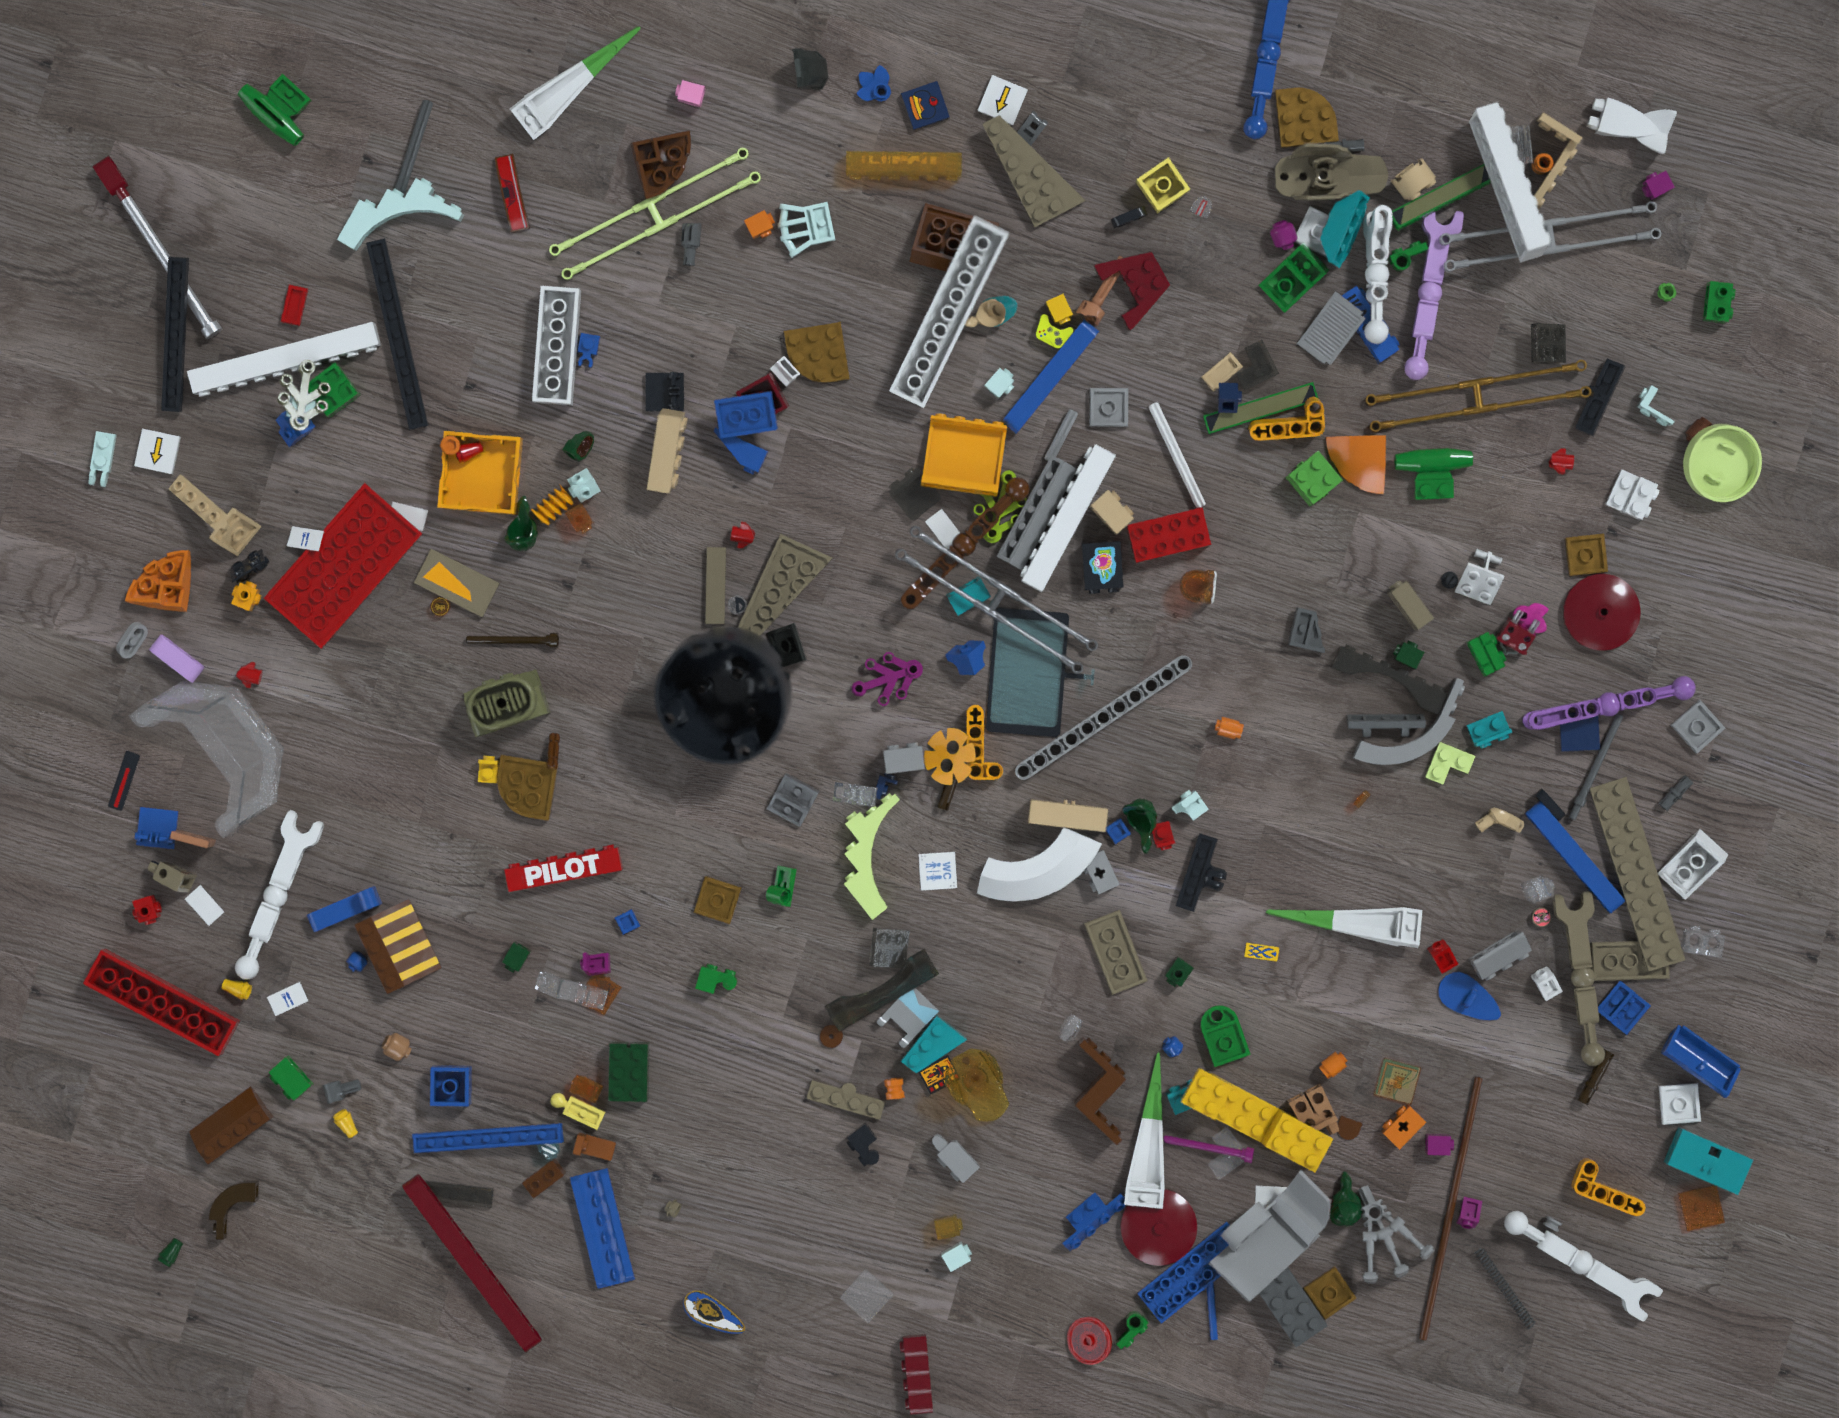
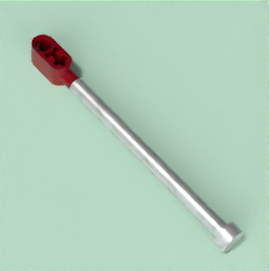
(117, 185)

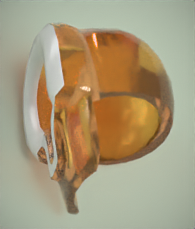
(1198, 586)

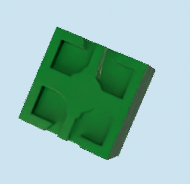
(341, 391)

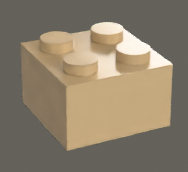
(1112, 512)

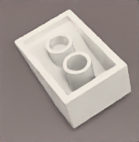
(1693, 864)

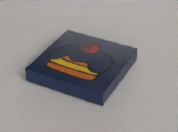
(925, 105)

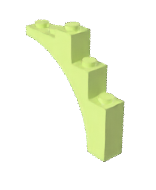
(864, 829)

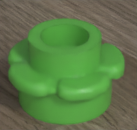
(1671, 292)

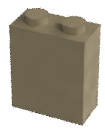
(1409, 604)

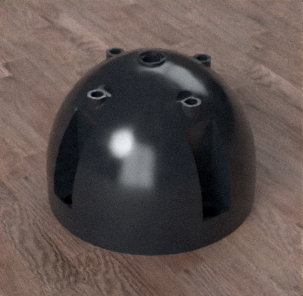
(719, 719)

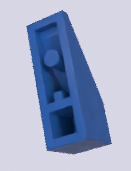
(746, 454)

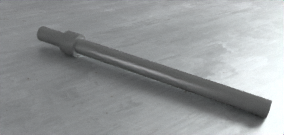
(1579, 800)

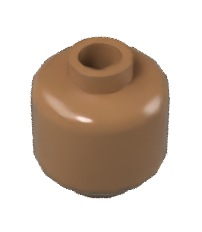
(396, 1046)

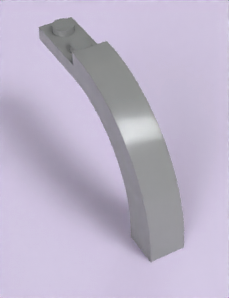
(1399, 754)

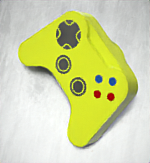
(1052, 335)

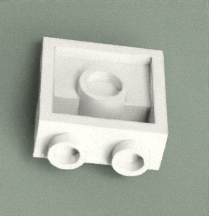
(1632, 495)

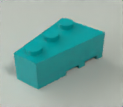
(932, 1044)

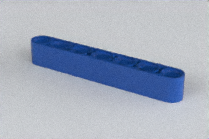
(1050, 376)
(1575, 857)

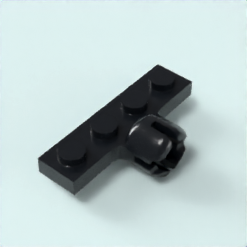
(1200, 873)

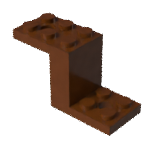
(1100, 1090)

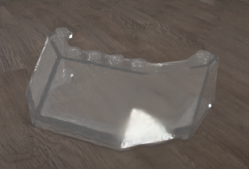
(232, 739)

